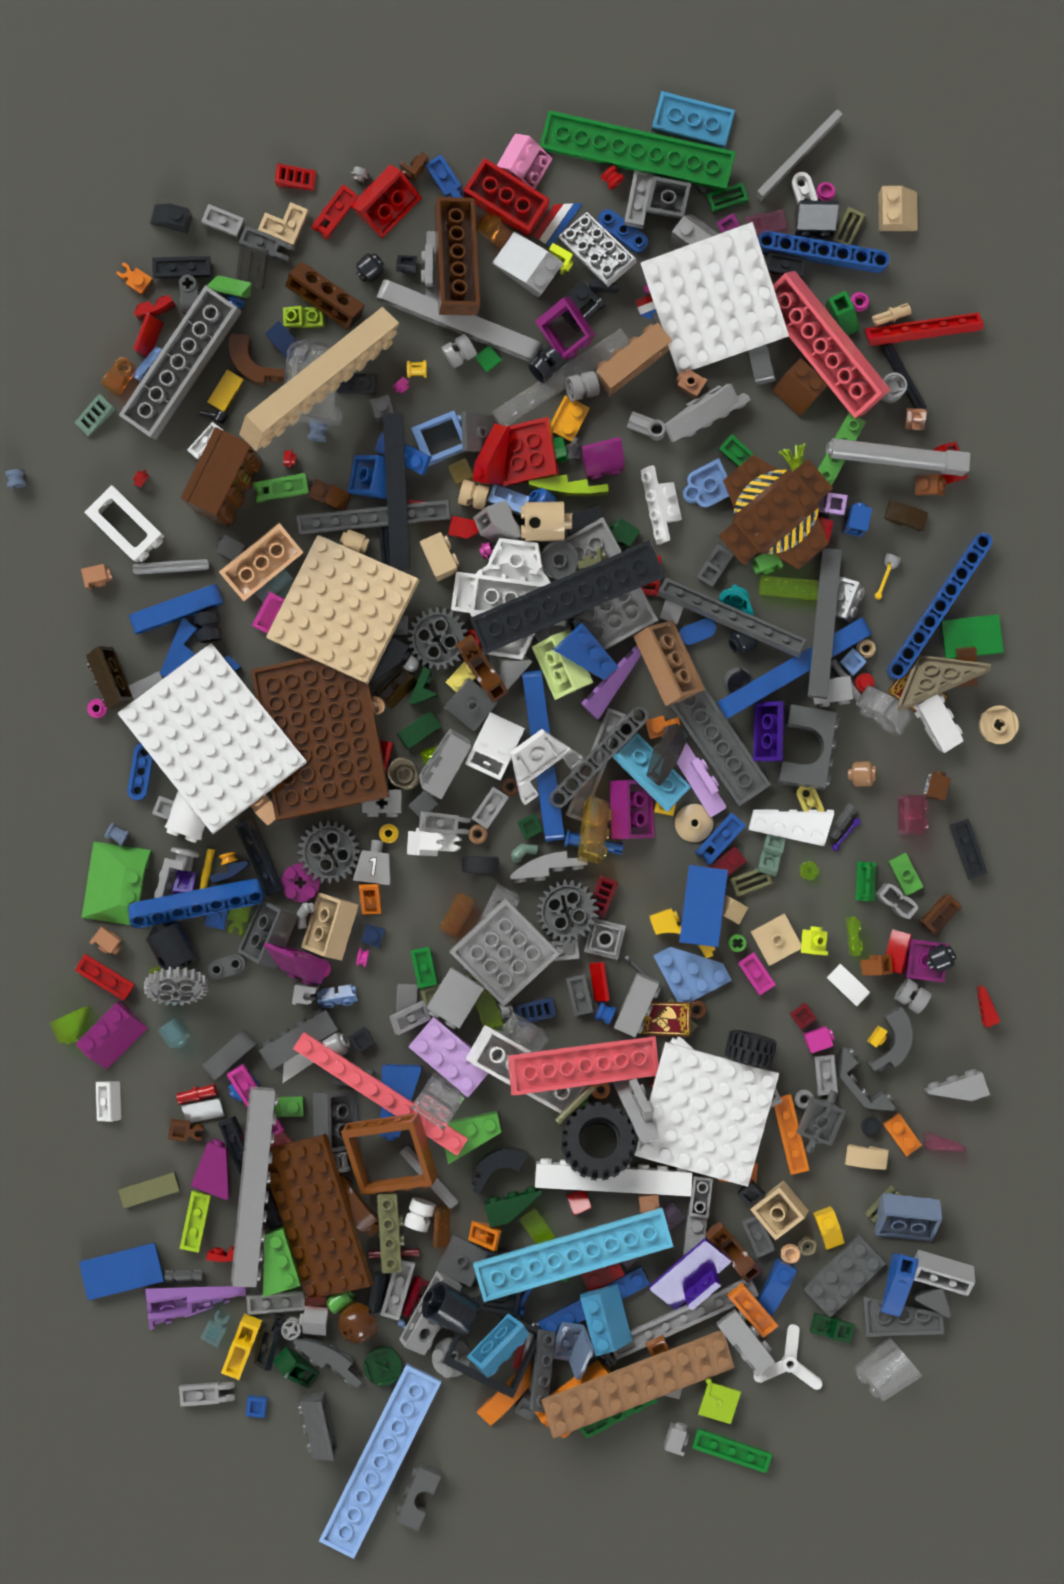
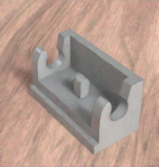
(303, 992)

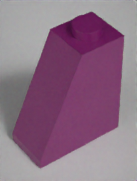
(214, 1170)

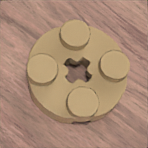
(1006, 732)

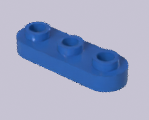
(627, 238)
(137, 780)

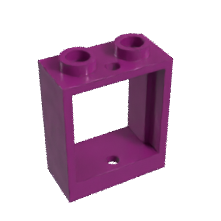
(552, 314)

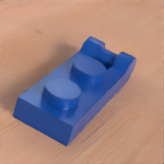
(720, 838)

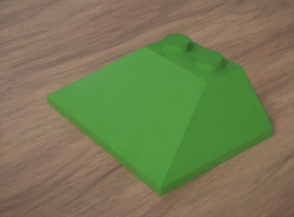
(114, 881)

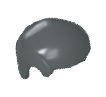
(736, 678)

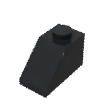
(172, 217)

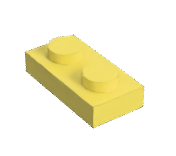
(460, 676)

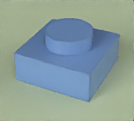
(852, 661)

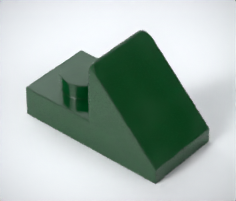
(421, 694)

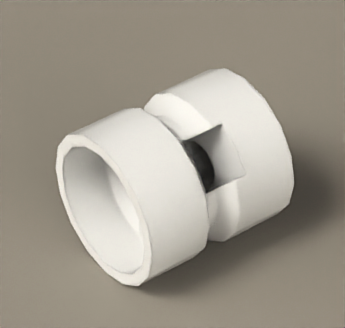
(419, 1216)

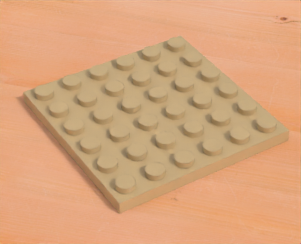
(342, 609)

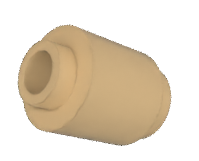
(355, 541)

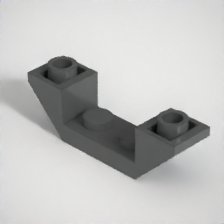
(846, 1063)

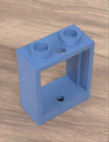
(431, 423)

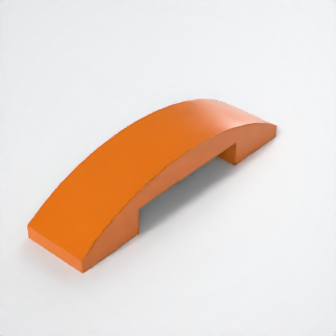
(500, 1403)

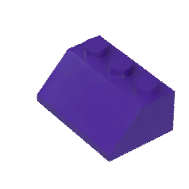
(769, 731)

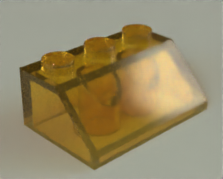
(594, 830)

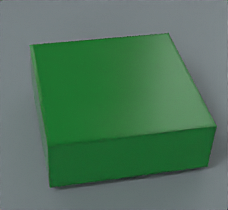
(488, 359)

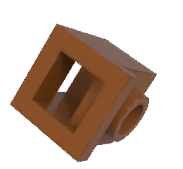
(877, 965)

